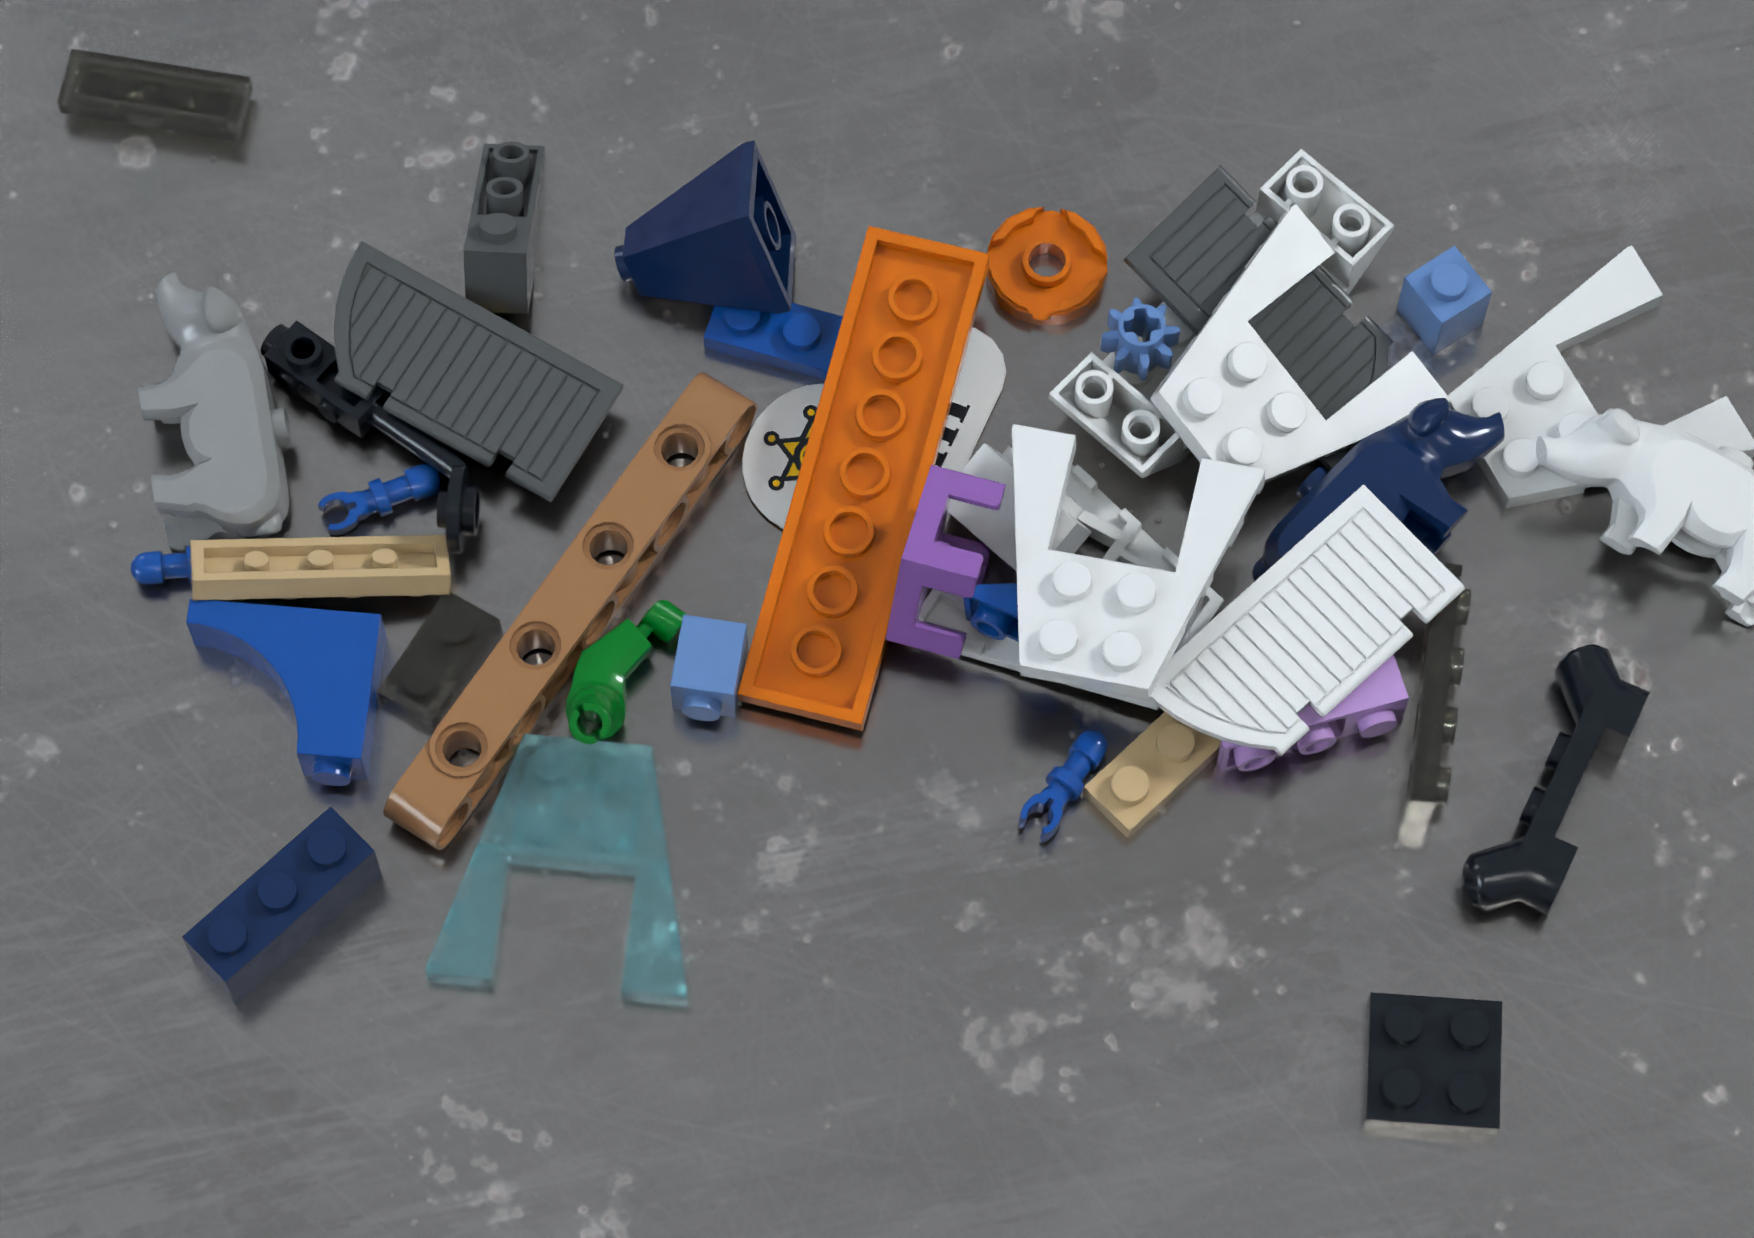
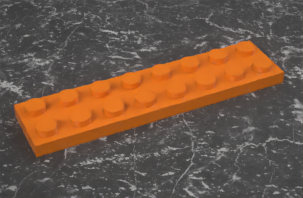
(863, 477)

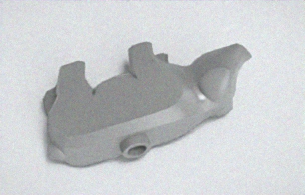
(225, 421)

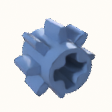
(1144, 322)

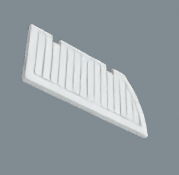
(1307, 629)

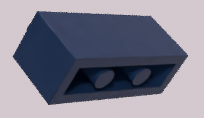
(283, 905)

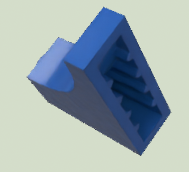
(321, 663)

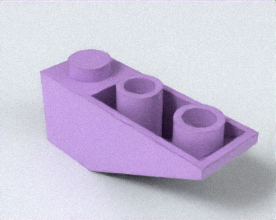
(1368, 709)

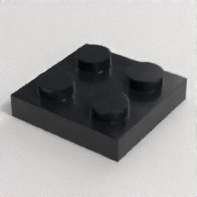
(1433, 1064)

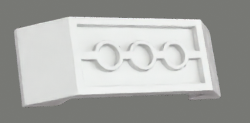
(1119, 406)

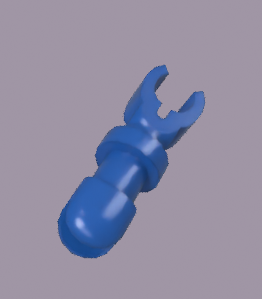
(416, 483)
(156, 567)
(1066, 781)

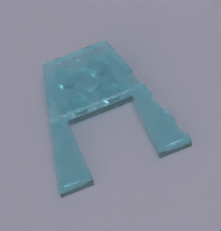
(573, 811)

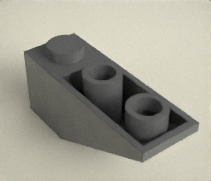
(504, 228)

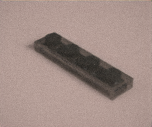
(1434, 720)

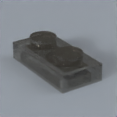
(439, 660)

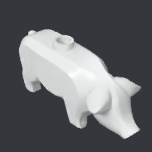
(1667, 491)

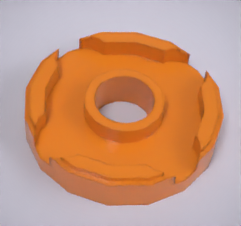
(1046, 298)

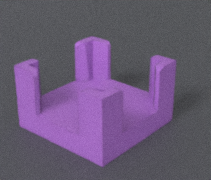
(939, 560)

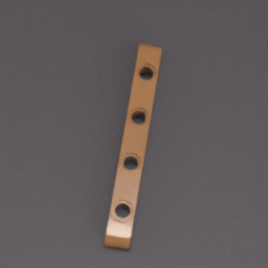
(570, 611)

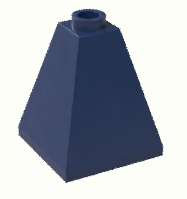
(716, 240)

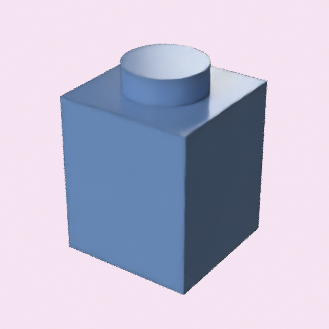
(1443, 300)
(708, 667)

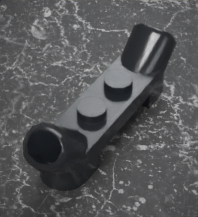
(1537, 864)

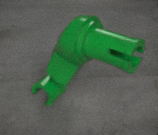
(599, 682)

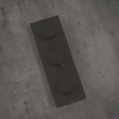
(155, 95)

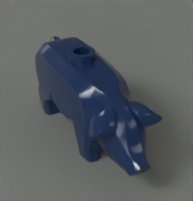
(1402, 470)

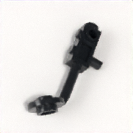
(309, 366)

